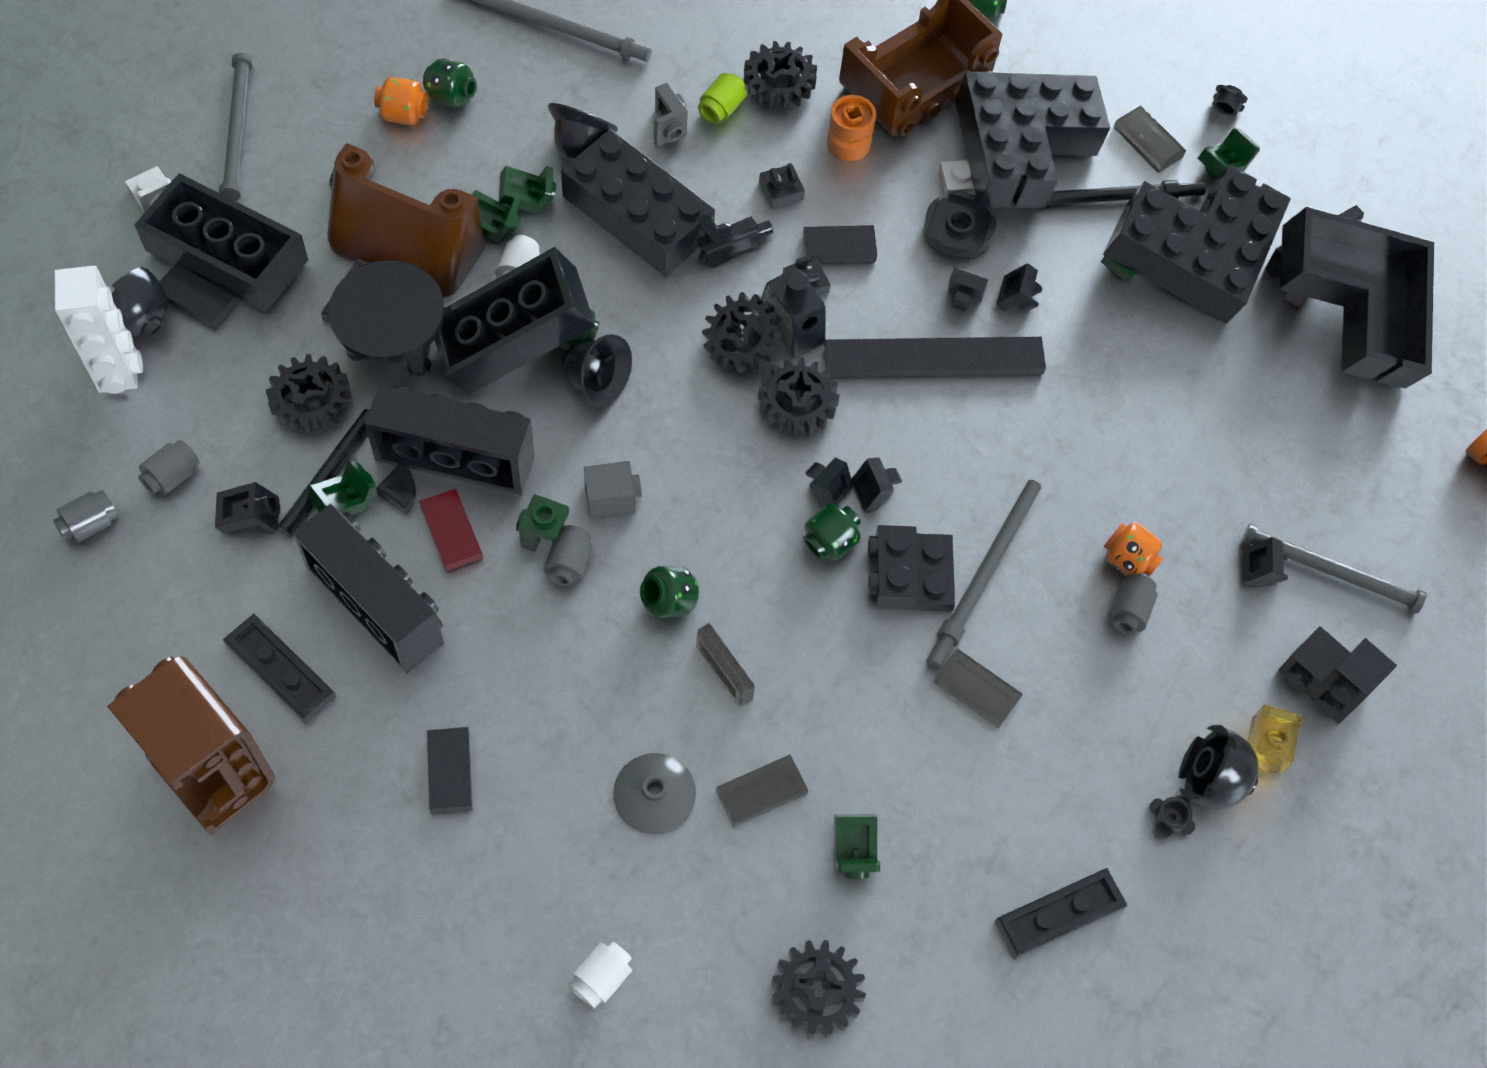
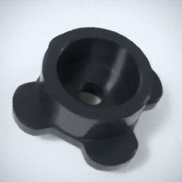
(1229, 100)
(1173, 805)

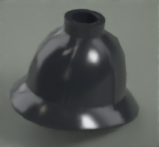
(576, 130)
(599, 368)

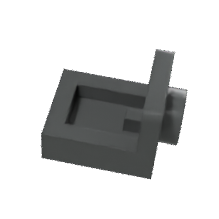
(672, 113)

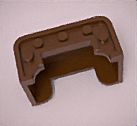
(922, 65)
(194, 742)

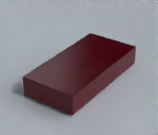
(451, 530)

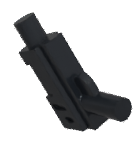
(728, 239)

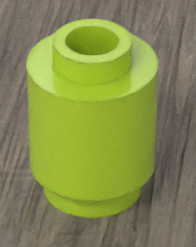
(722, 98)

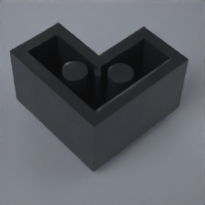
(1335, 676)

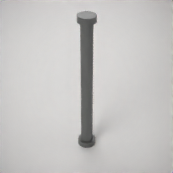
(242, 65)
(1413, 599)

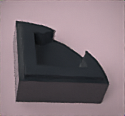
(398, 488)

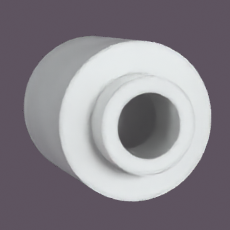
(517, 252)
(601, 974)

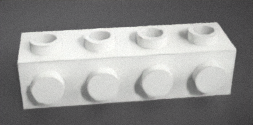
(97, 329)

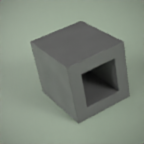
(611, 489)

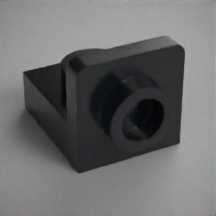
(247, 507)

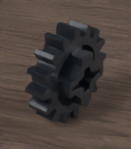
(780, 75)
(757, 332)
(310, 396)
(817, 396)
(801, 985)

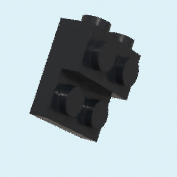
(911, 569)

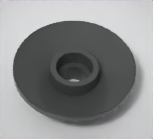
(658, 811)

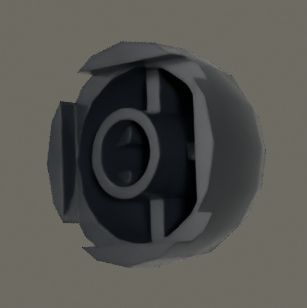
(141, 302)
(1219, 769)

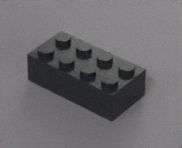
(636, 201)
(222, 242)
(512, 321)
(451, 438)
(370, 587)

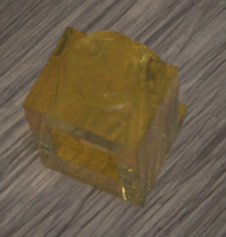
(1271, 725)

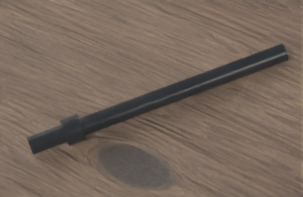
(1109, 194)

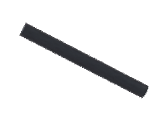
(326, 472)

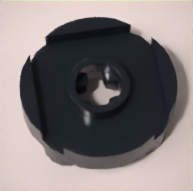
(957, 242)

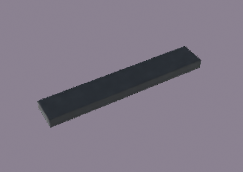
(934, 356)

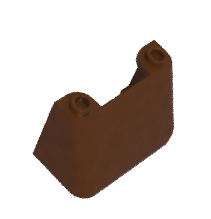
(387, 225)

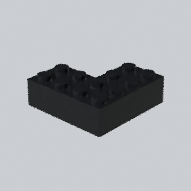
(1017, 125)
(1202, 254)
(1378, 279)

